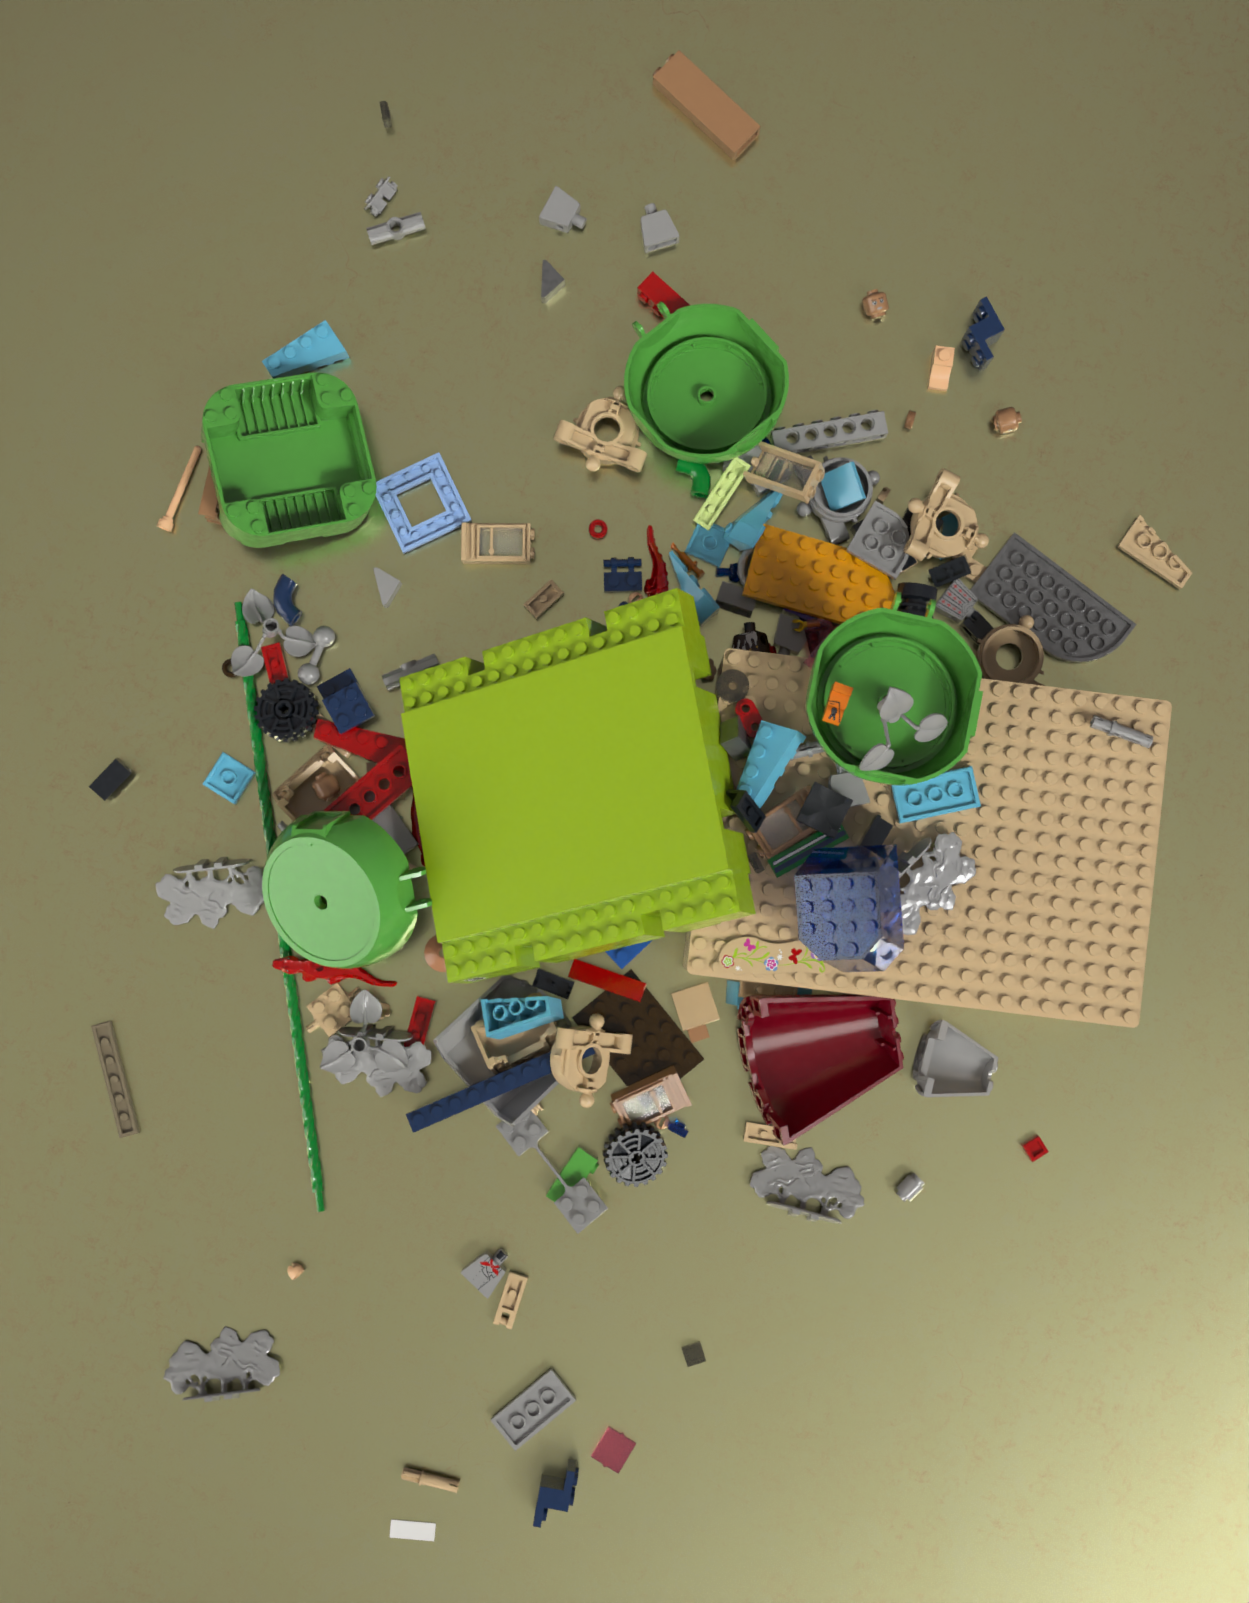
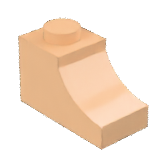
(940, 368)

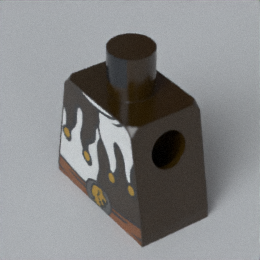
(751, 639)

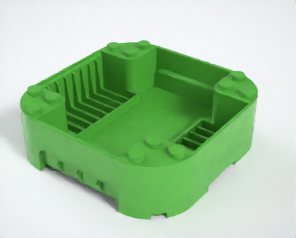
(288, 459)

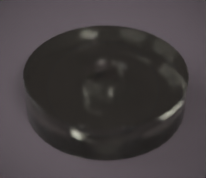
(736, 677)

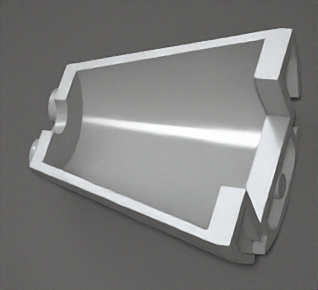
(952, 1064)

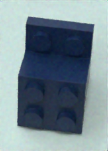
(982, 334)
(345, 701)
(556, 1493)

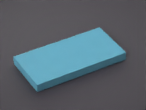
(938, 796)

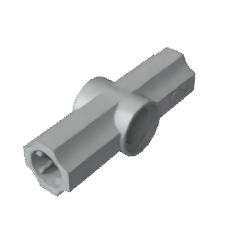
(383, 231)
(391, 678)

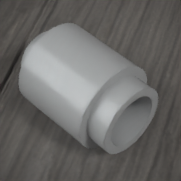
(909, 1187)

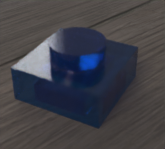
(678, 1127)

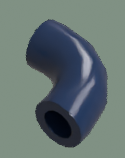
(283, 600)

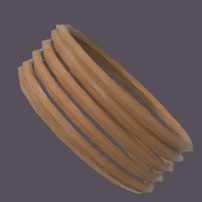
(910, 419)

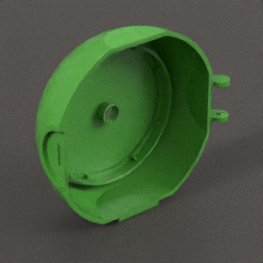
(697, 353)
(906, 653)
(359, 875)

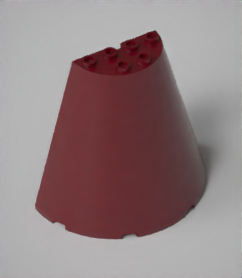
(815, 1054)

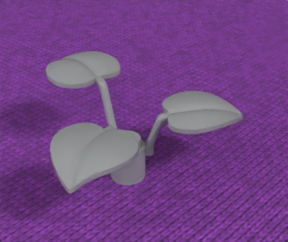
(260, 608)
(890, 711)
(337, 1054)

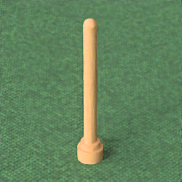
(166, 522)

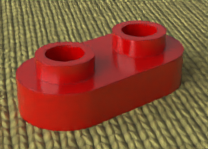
(750, 717)

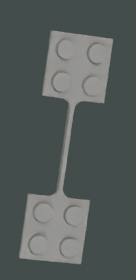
(580, 1202)

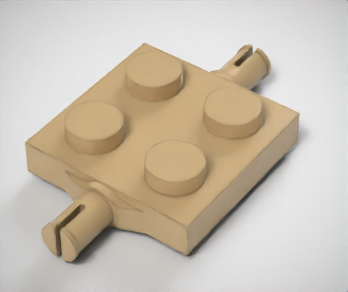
(332, 1009)

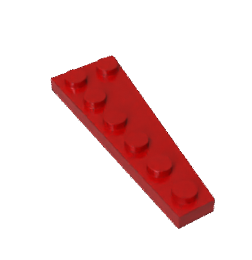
(358, 741)

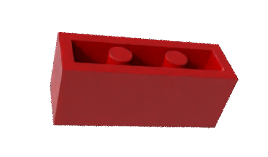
(654, 290)

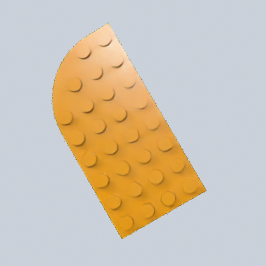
(814, 577)

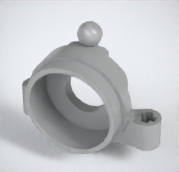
(834, 521)

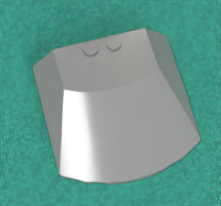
(464, 1056)

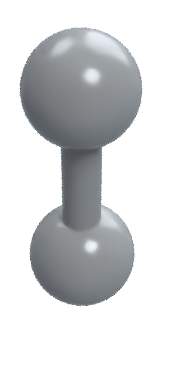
(308, 672)

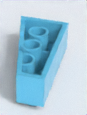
(306, 353)
(767, 759)

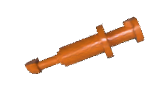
(691, 565)

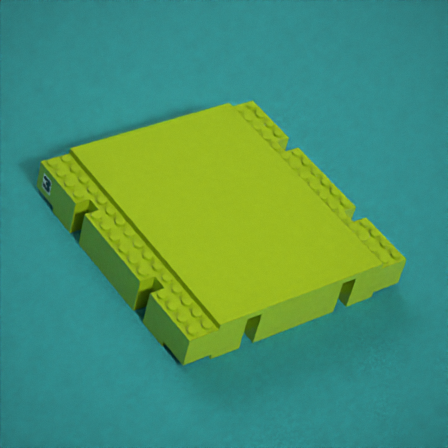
(574, 792)

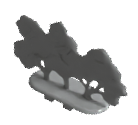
(933, 881)
(209, 896)
(409, 1079)
(805, 1180)
(224, 1362)

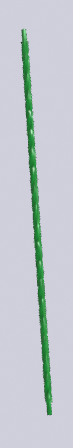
(285, 950)

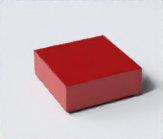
(1035, 1148)

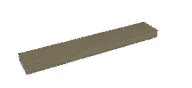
(115, 1079)

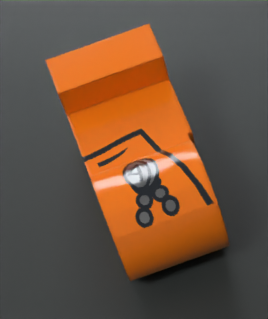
(836, 703)

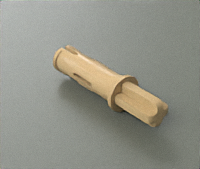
(428, 1479)

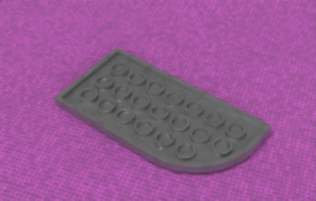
(1066, 614)

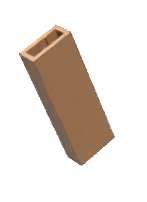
(705, 104)

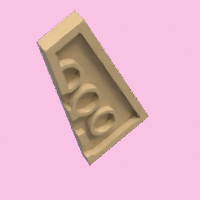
(1152, 552)

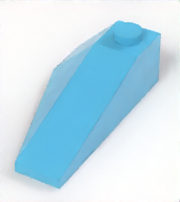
(749, 527)
(705, 604)

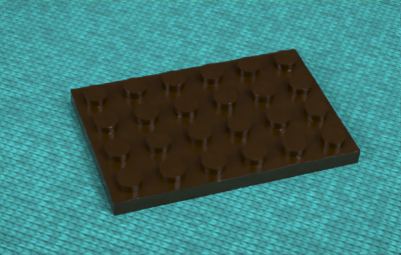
(655, 1040)

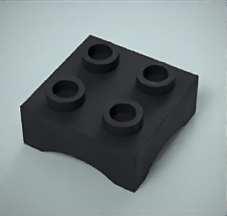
(824, 810)

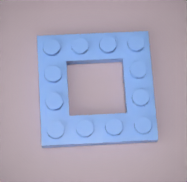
(411, 476)

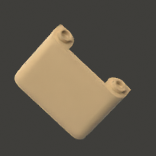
(296, 793)
(517, 1048)

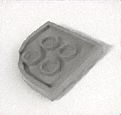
(881, 540)

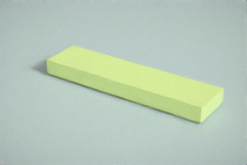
(721, 493)

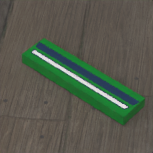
(798, 853)

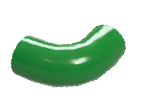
(700, 477)

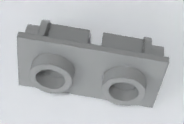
(375, 201)

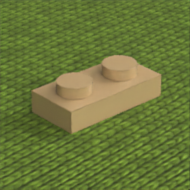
(543, 599)

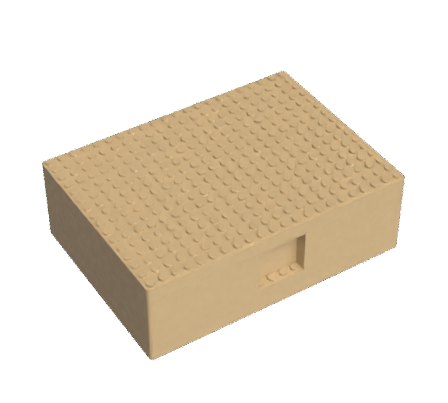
(1056, 846)

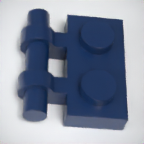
(622, 581)

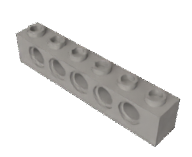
(875, 419)

